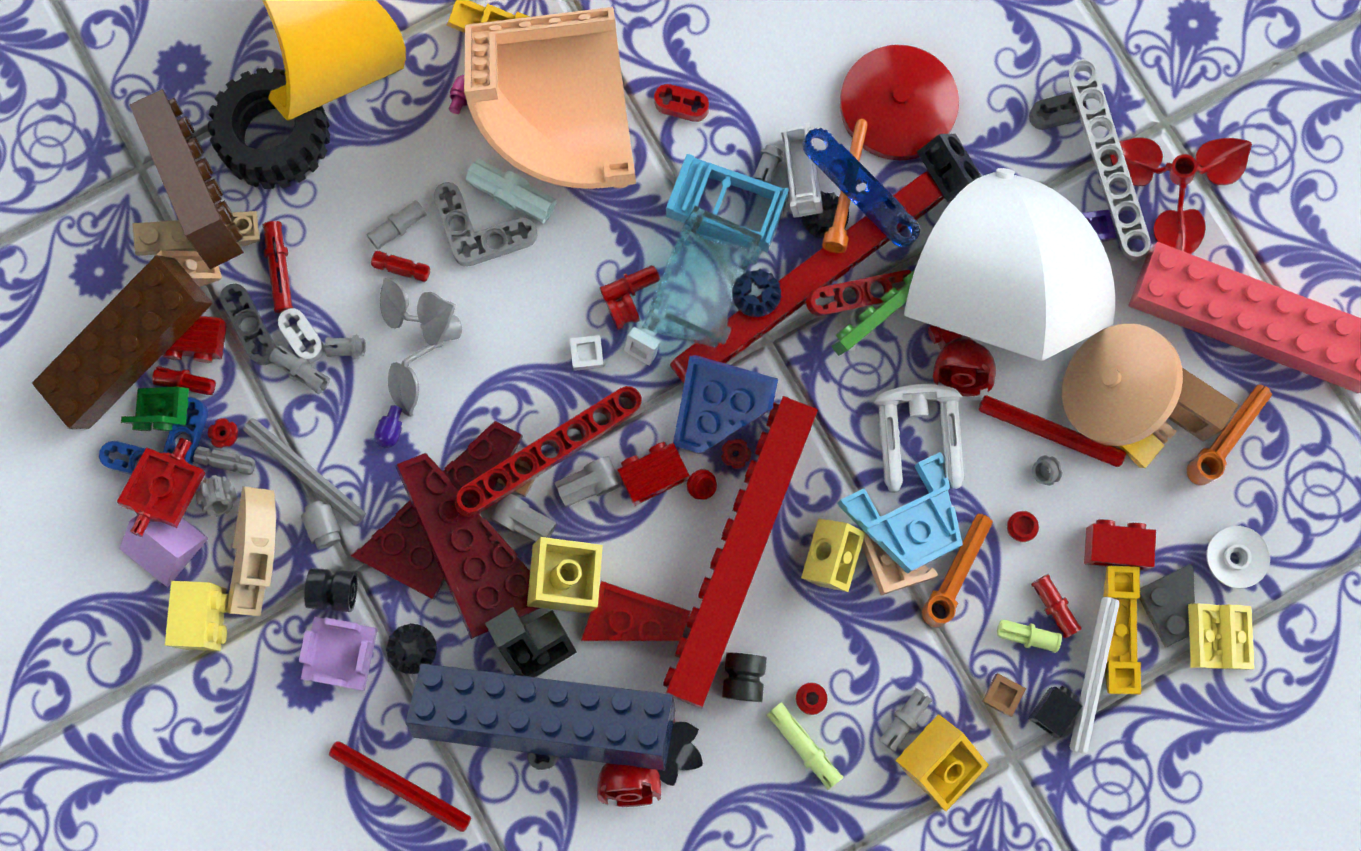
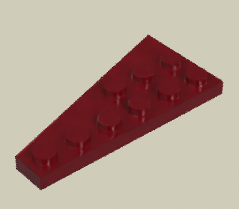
(401, 545)

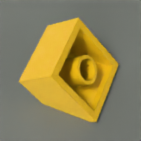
(942, 762)

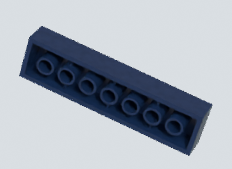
(542, 716)

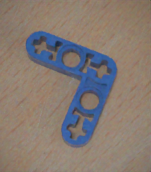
(126, 449)

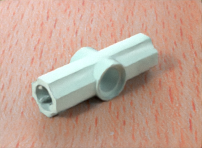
(510, 190)

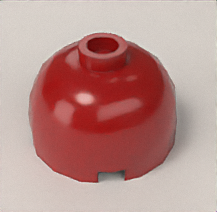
(965, 367)
(628, 785)

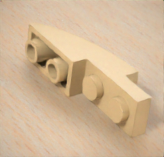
(169, 235)
(254, 551)

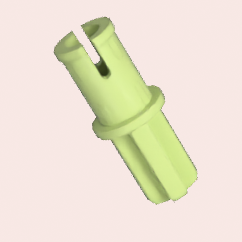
(1029, 635)

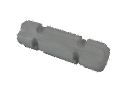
(224, 460)

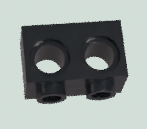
(948, 164)

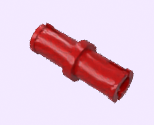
(1056, 606)

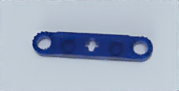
(874, 201)

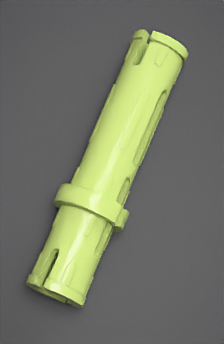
(805, 746)

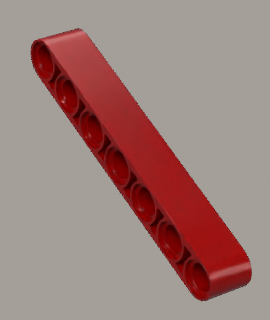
(559, 440)

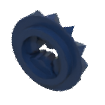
(750, 304)

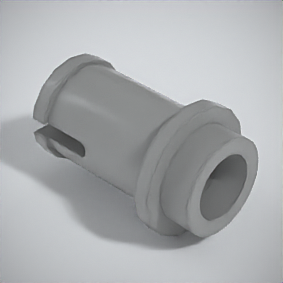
(770, 157)
(346, 347)

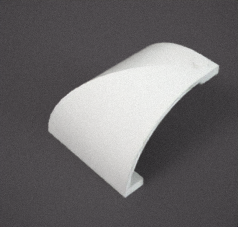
(1013, 269)

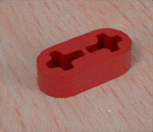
(683, 97)

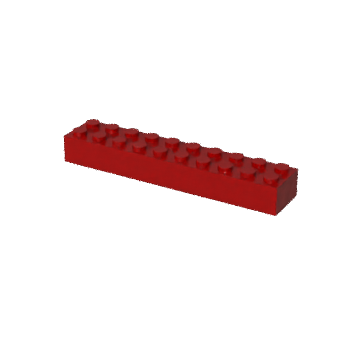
(742, 551)

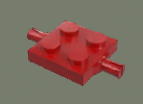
(161, 487)

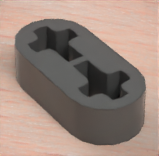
(1058, 117)

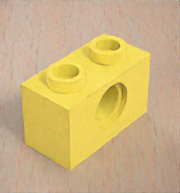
(833, 555)

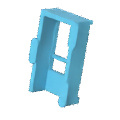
(692, 183)

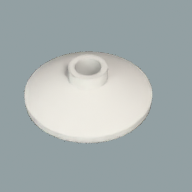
(1252, 554)

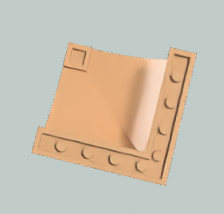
(552, 96)

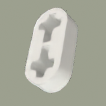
(306, 331)

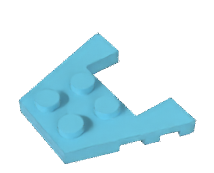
(916, 530)

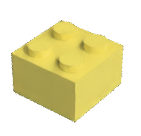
(564, 575)
(196, 616)

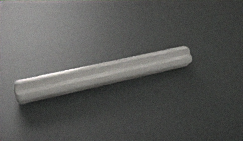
(304, 471)

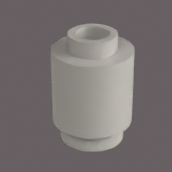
(321, 525)

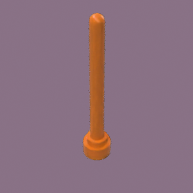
(835, 238)

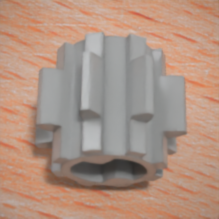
(216, 496)

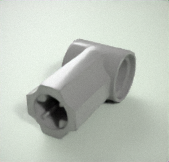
(595, 479)
(517, 516)

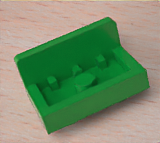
(159, 408)

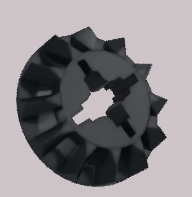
(819, 227)
(425, 643)

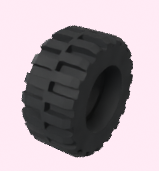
(270, 166)

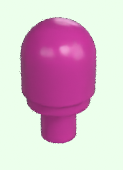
(457, 95)

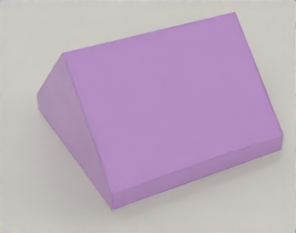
(163, 548)

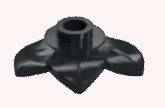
(681, 752)

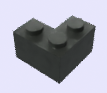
(533, 646)

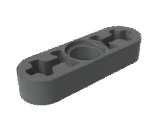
(246, 302)

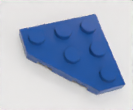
(719, 402)

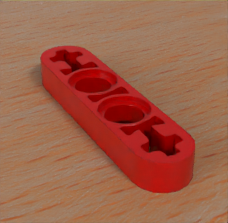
(862, 289)

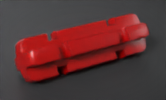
(400, 266)

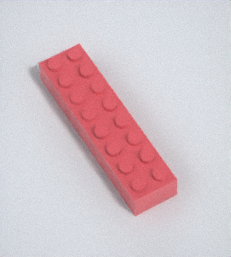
(1250, 315)

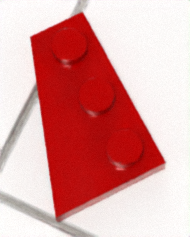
(633, 617)

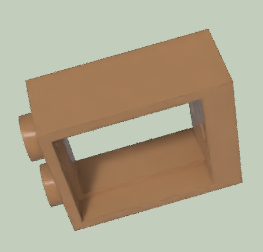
(1201, 408)

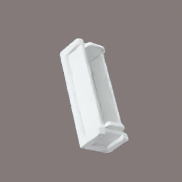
(801, 173)

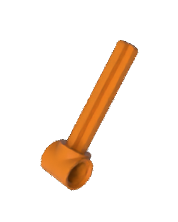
(1227, 439)
(957, 572)

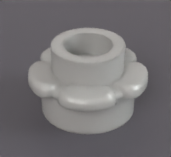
(1041, 473)

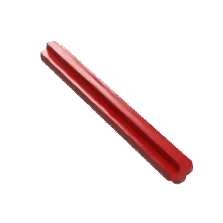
(1051, 431)
(400, 786)

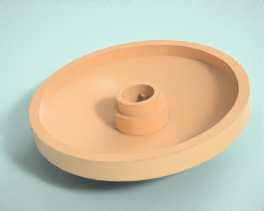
(1122, 384)

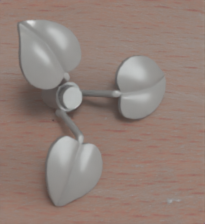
(436, 324)

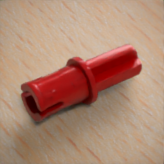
(630, 284)
(173, 378)

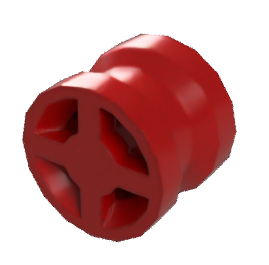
(623, 311)

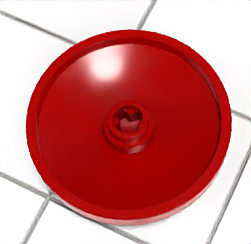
(902, 97)

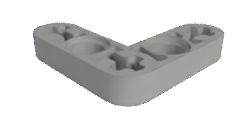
(469, 237)

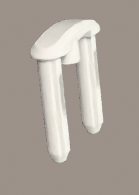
(917, 396)

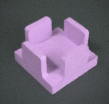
(337, 653)

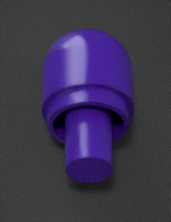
(389, 428)

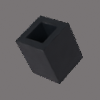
(1056, 711)

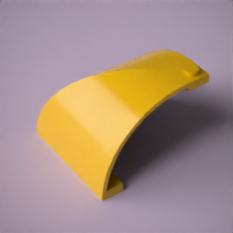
(331, 50)

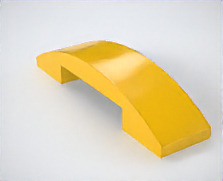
(1122, 668)

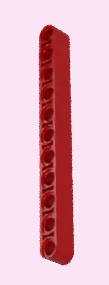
(816, 272)

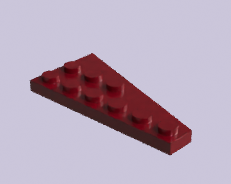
(471, 554)

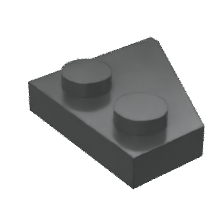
(1168, 602)

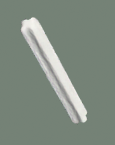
(1094, 674)

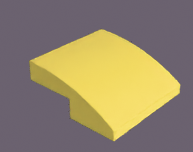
(1221, 636)

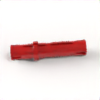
(273, 233)

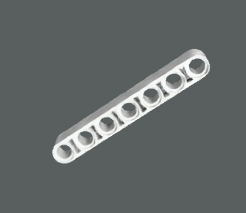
(1109, 145)

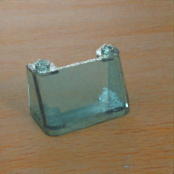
(699, 279)

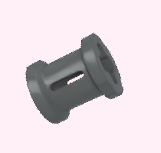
(532, 758)

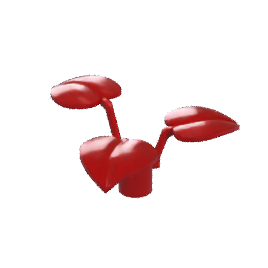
(1220, 159)

